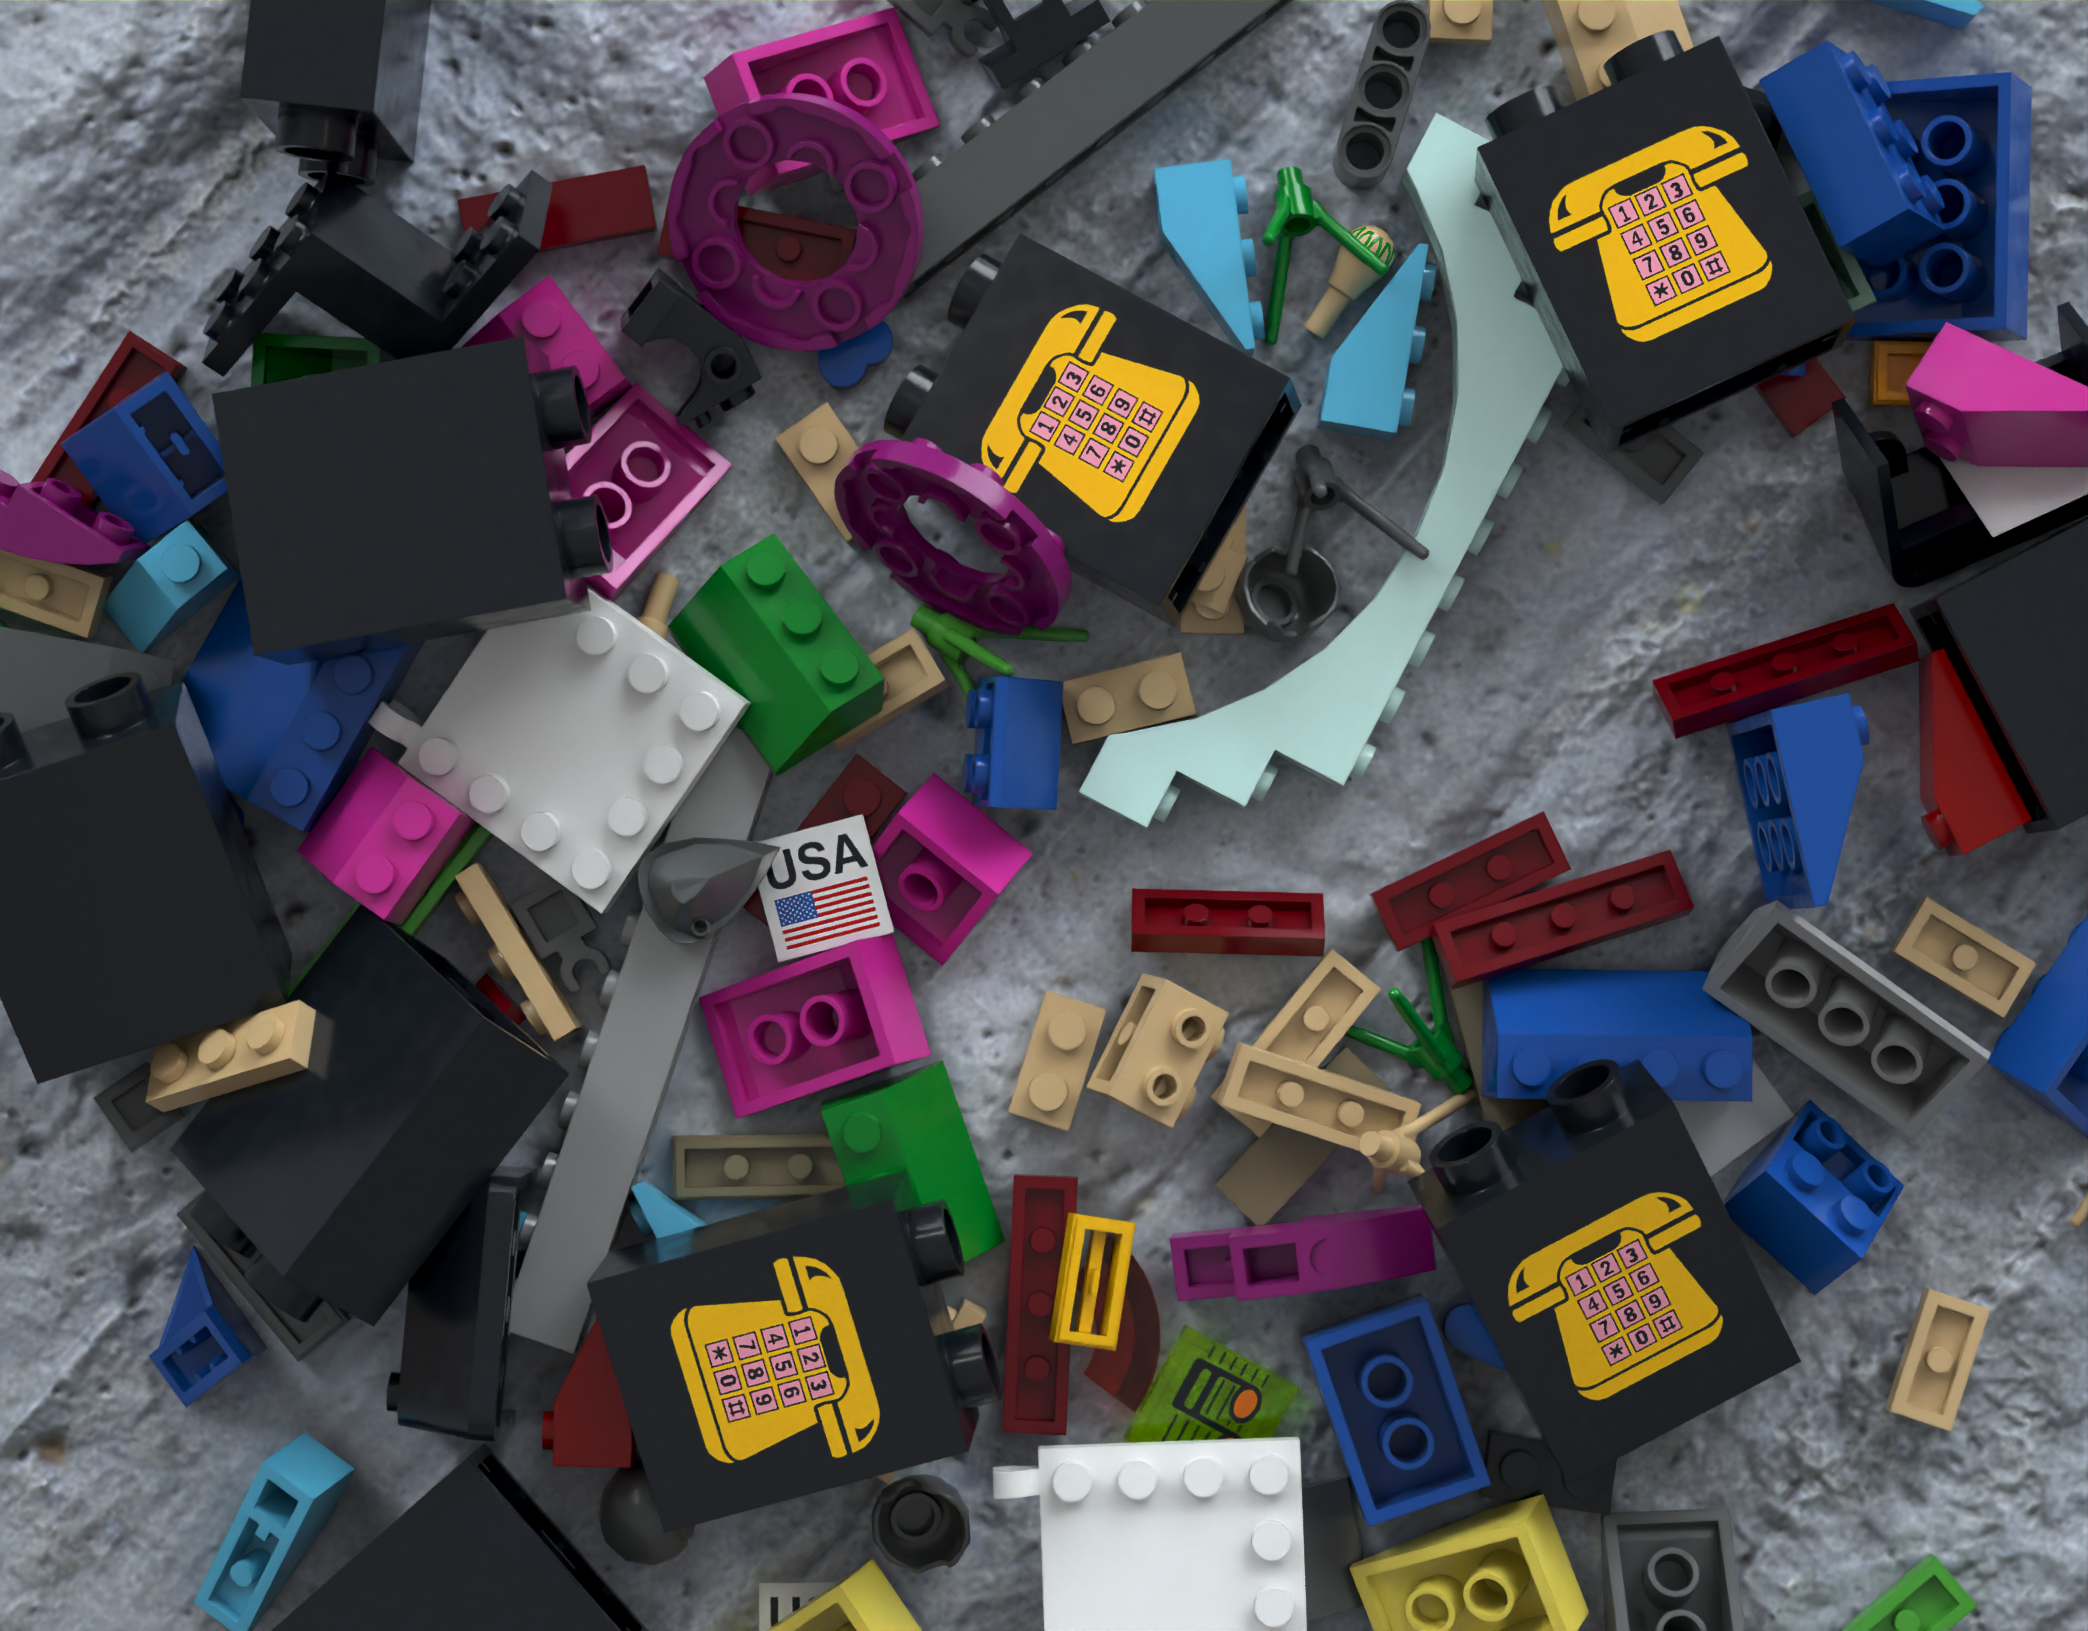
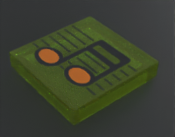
(1210, 1395)

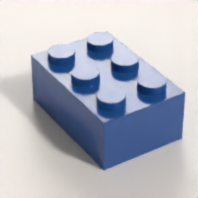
(1854, 154)
(1395, 1409)

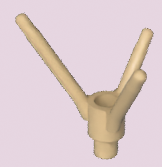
(1397, 1150)

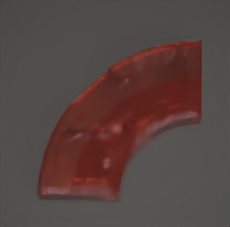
(1132, 1366)

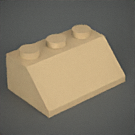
(1597, 29)

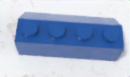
(1561, 1018)
(2048, 1041)

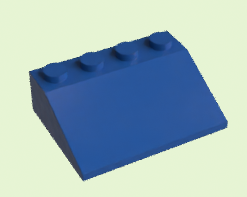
(1975, 274)
(283, 729)
(1798, 791)

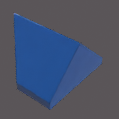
(204, 1335)

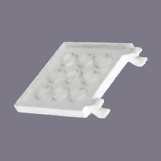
(571, 741)
(1168, 1534)

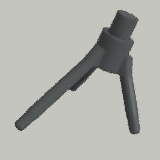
(1321, 491)

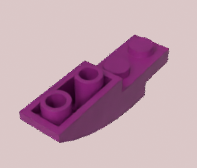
(54, 526)
(1303, 1255)

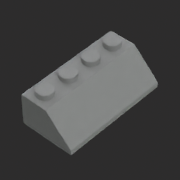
(1842, 1018)

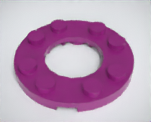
(727, 275)
(871, 505)

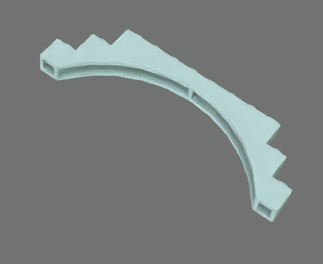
(1333, 700)

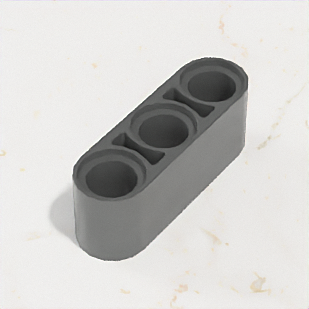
(1385, 65)

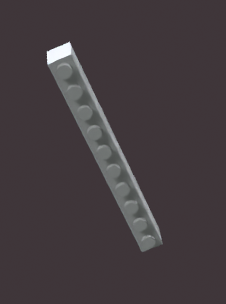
(625, 1076)

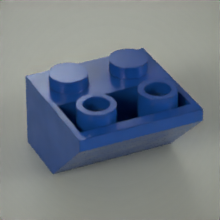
(150, 458)
(1014, 743)
(1813, 1198)

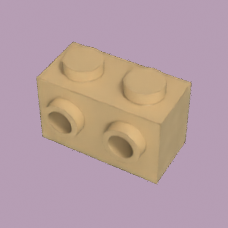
(1159, 1050)

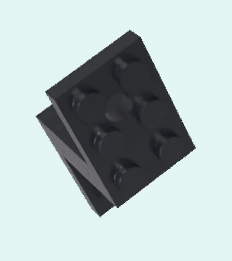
(376, 270)

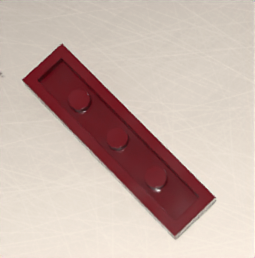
(1785, 670)
(1561, 919)
(1034, 1365)

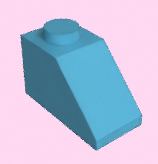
(169, 585)

